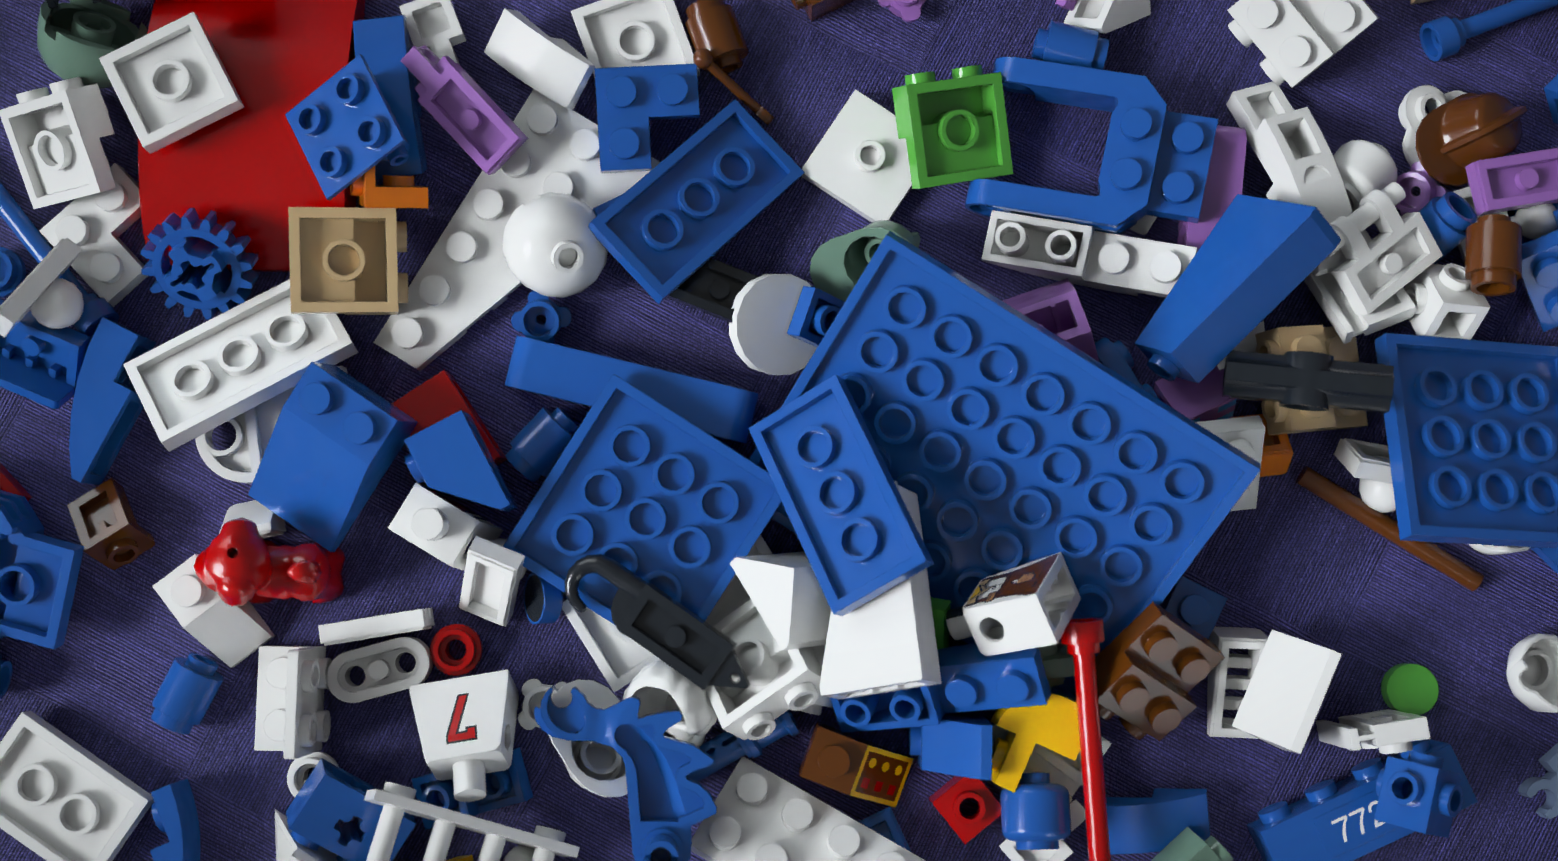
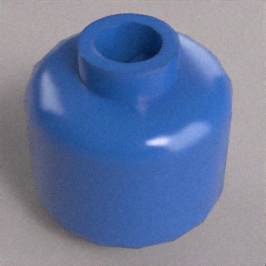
(1036, 813)

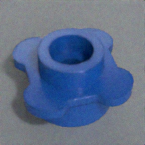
(526, 319)

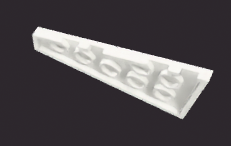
(468, 266)

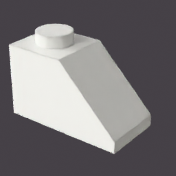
(223, 629)

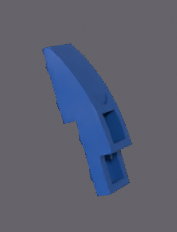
(968, 684)

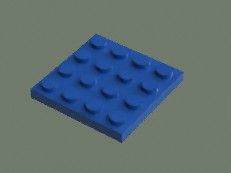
(1473, 440)
(651, 498)

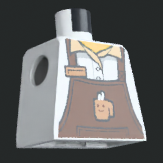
(1018, 608)

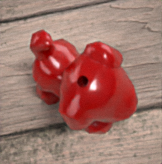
(256, 570)

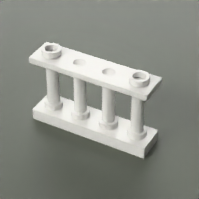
(400, 799)

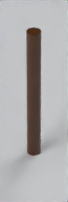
(1388, 528)

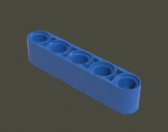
(582, 375)

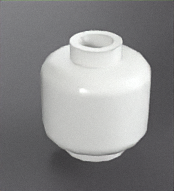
(1364, 168)

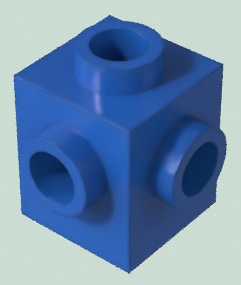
(1418, 794)

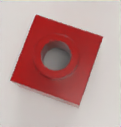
(948, 800)

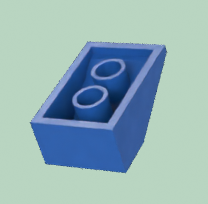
(328, 453)

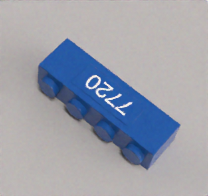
(1338, 817)

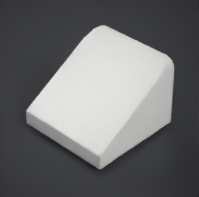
(266, 521)

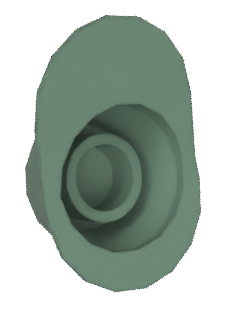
(843, 259)

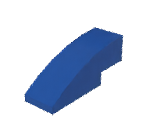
(383, 45)
(104, 401)

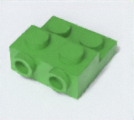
(953, 126)

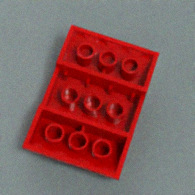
(251, 160)

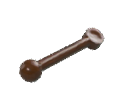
(704, 59)

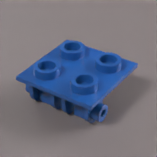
(347, 128)

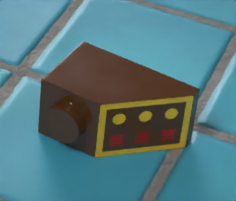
(855, 765)

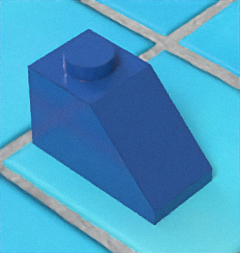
(457, 462)
(956, 746)

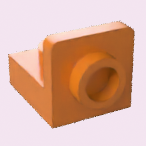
(396, 191)

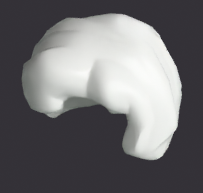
(666, 689)

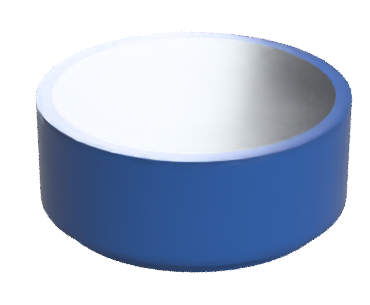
(542, 600)

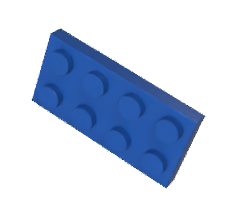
(695, 201)
(840, 496)

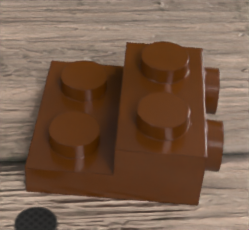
(1151, 670)

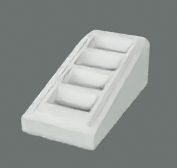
(1218, 680)

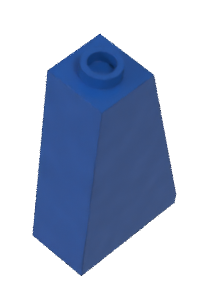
(1233, 283)

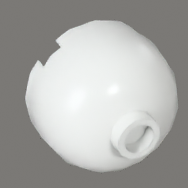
(553, 246)

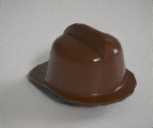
(1467, 131)

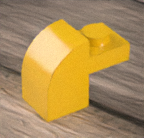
(1048, 725)

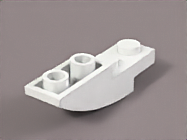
(1292, 155)
(1084, 255)

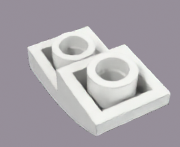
(539, 60)

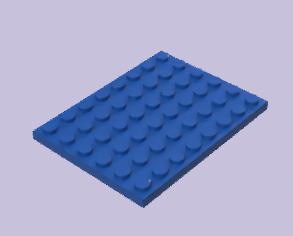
(1021, 443)

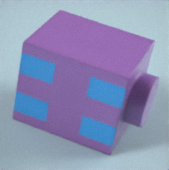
(1197, 400)

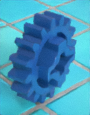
(199, 244)

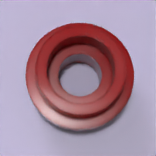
(440, 649)

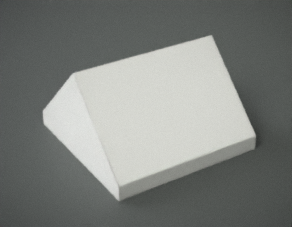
(786, 597)
(1286, 691)

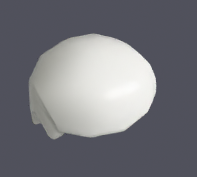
(1534, 672)

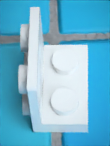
(291, 700)

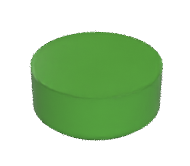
(1409, 688)

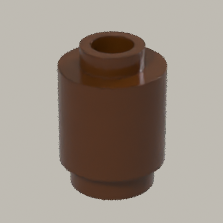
(716, 28)
(1493, 255)

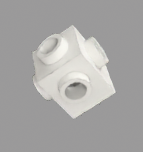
(1445, 303)

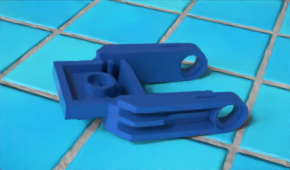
(1150, 161)
(35, 576)

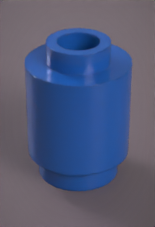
(1070, 46)
(1448, 220)
(541, 443)
(186, 693)

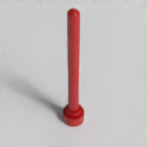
(1082, 642)

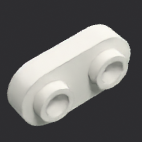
(381, 669)

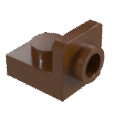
(109, 526)

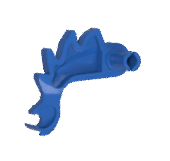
(659, 793)

